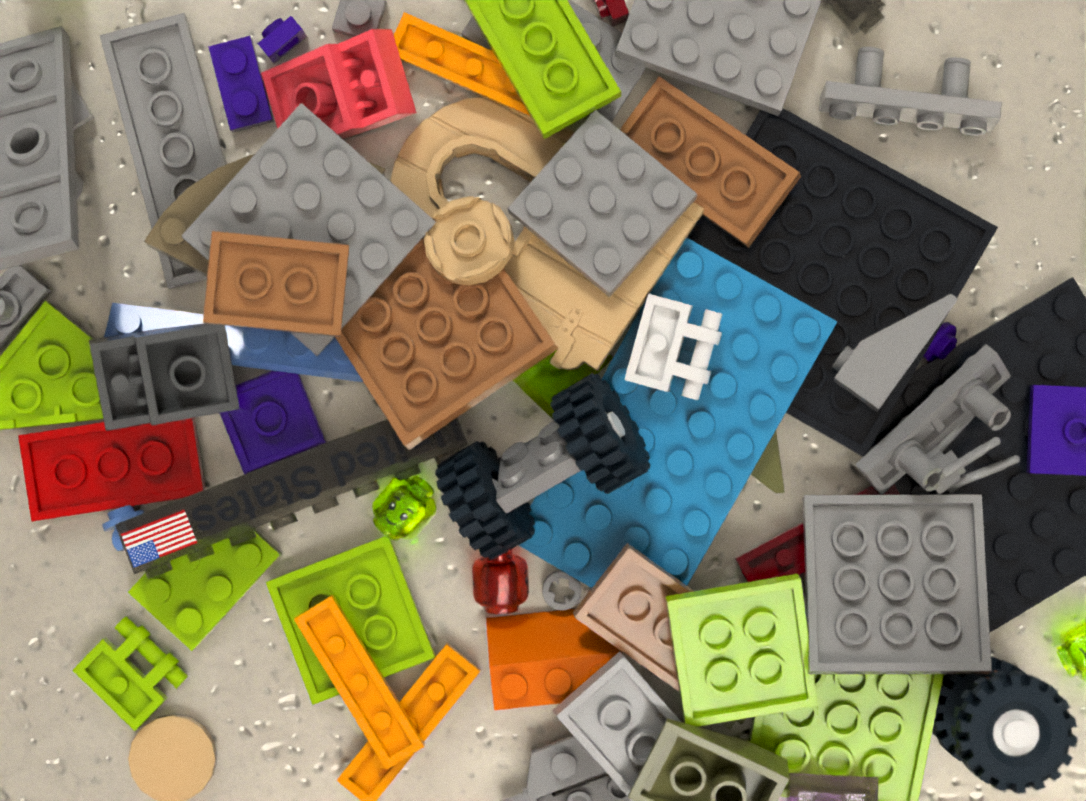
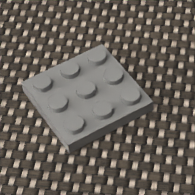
(602, 203)

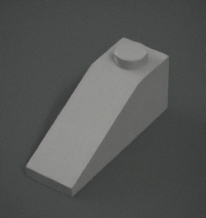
(884, 357)

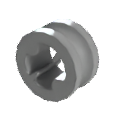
(549, 596)

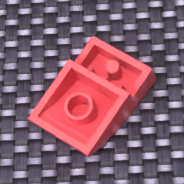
(344, 84)

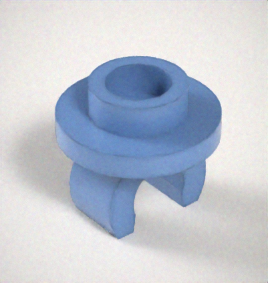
(117, 516)

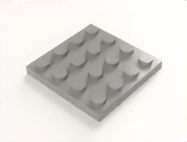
(722, 45)
(318, 190)
(896, 584)

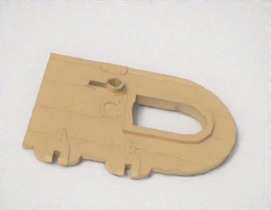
(568, 305)

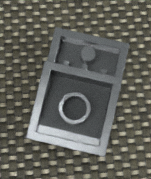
(163, 375)

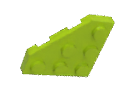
(48, 374)

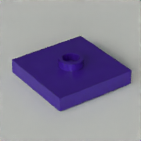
(272, 420)
(1057, 430)

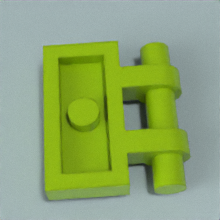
(121, 682)

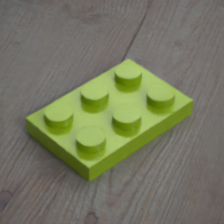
(202, 592)

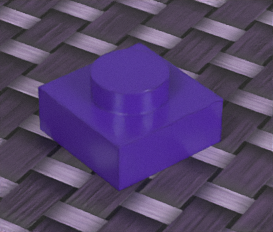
(281, 38)

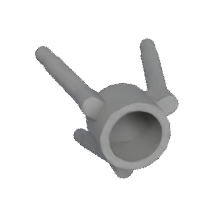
(954, 467)

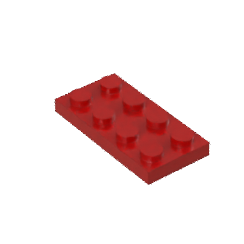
(105, 470)

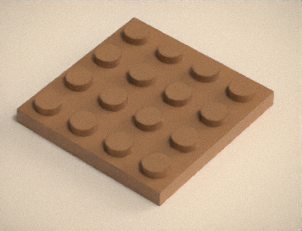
(440, 345)

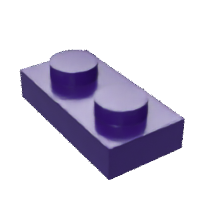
(241, 84)

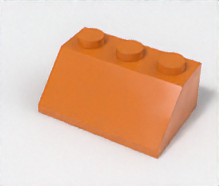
(541, 657)

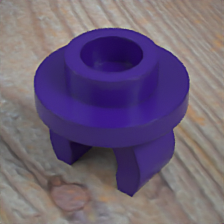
(942, 343)

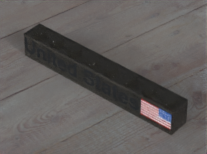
(277, 493)

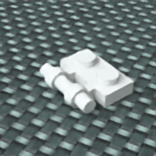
(660, 342)

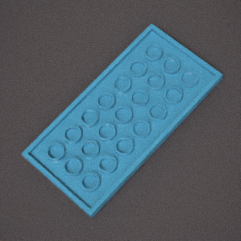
(695, 447)

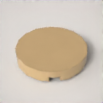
(471, 253)
(172, 758)

